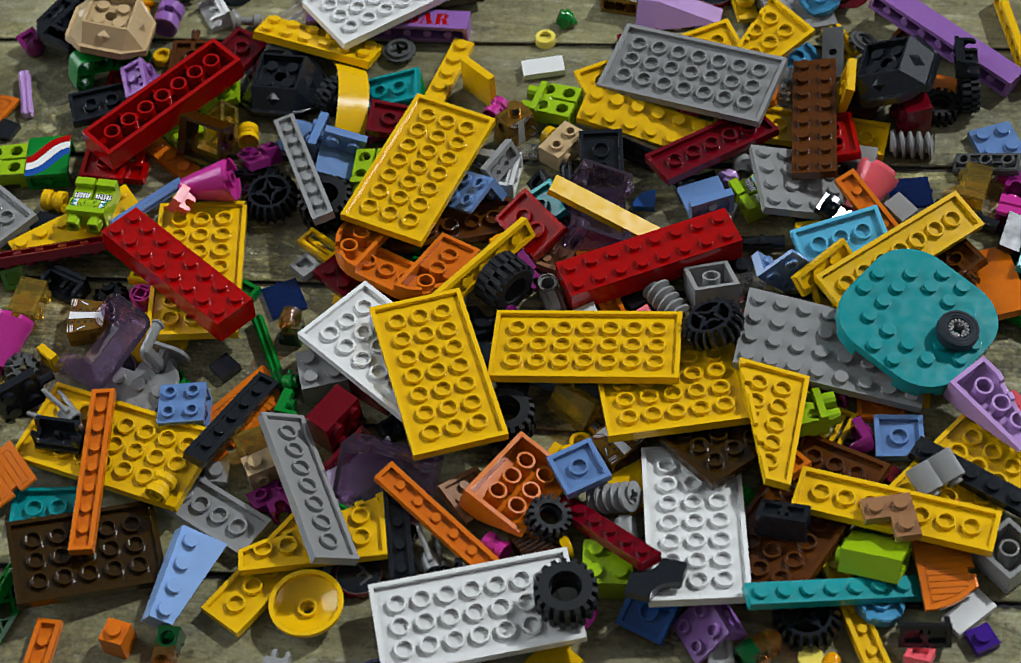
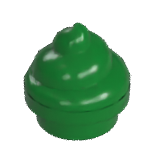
(565, 19)

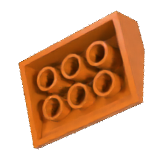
(510, 485)

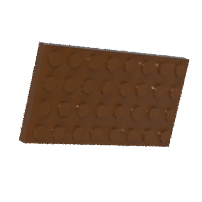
(791, 560)

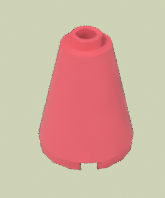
(877, 176)

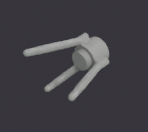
(65, 412)
(429, 560)

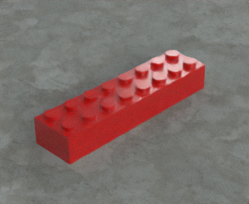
(160, 103)
(648, 258)
(179, 274)

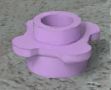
(727, 175)

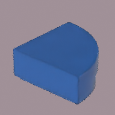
(645, 201)

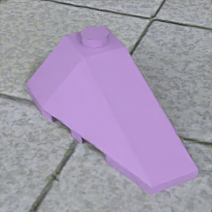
(676, 14)
(986, 400)

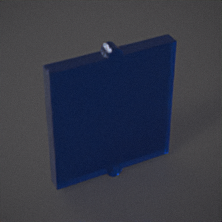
(915, 190)
(283, 294)

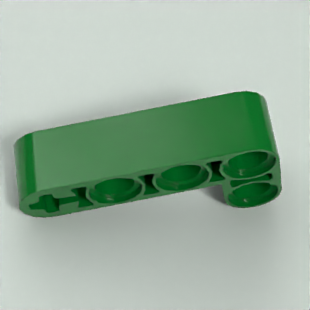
(84, 66)

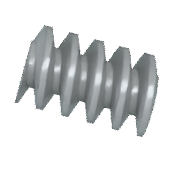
(912, 144)
(663, 297)
(615, 498)

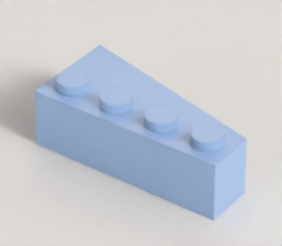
(181, 573)

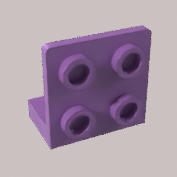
(137, 76)
(706, 627)

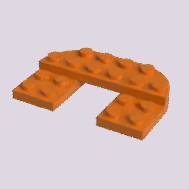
(363, 258)

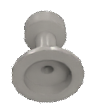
(237, 20)

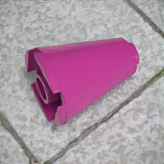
(214, 182)
(13, 335)

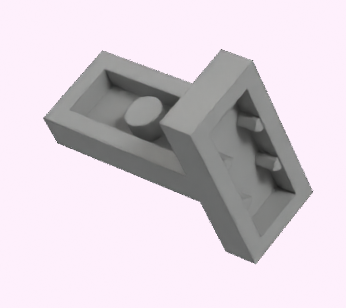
(498, 162)

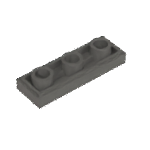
(834, 46)
(1004, 163)

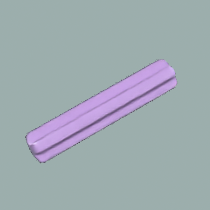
(26, 94)

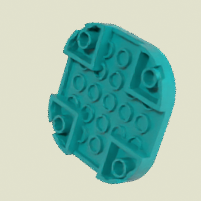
(894, 315)

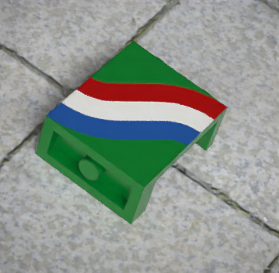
(49, 162)

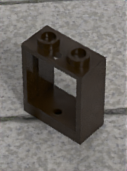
(187, 145)

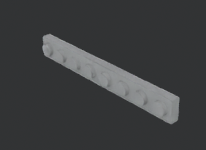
(304, 169)

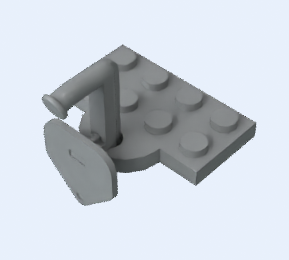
(143, 384)

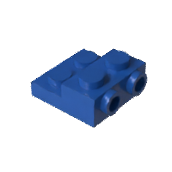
(647, 621)

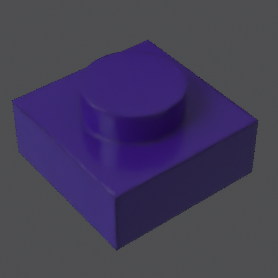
(982, 639)

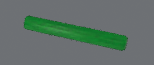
(268, 349)

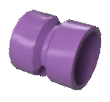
(168, 17)

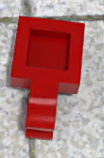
(138, 170)

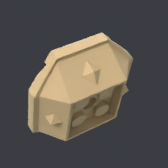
(111, 28)

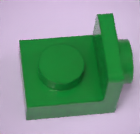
(286, 402)

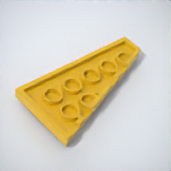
(776, 31)
(58, 231)
(775, 412)
(288, 550)

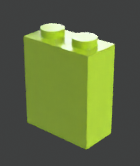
(873, 556)

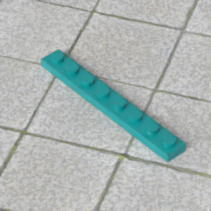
(829, 592)

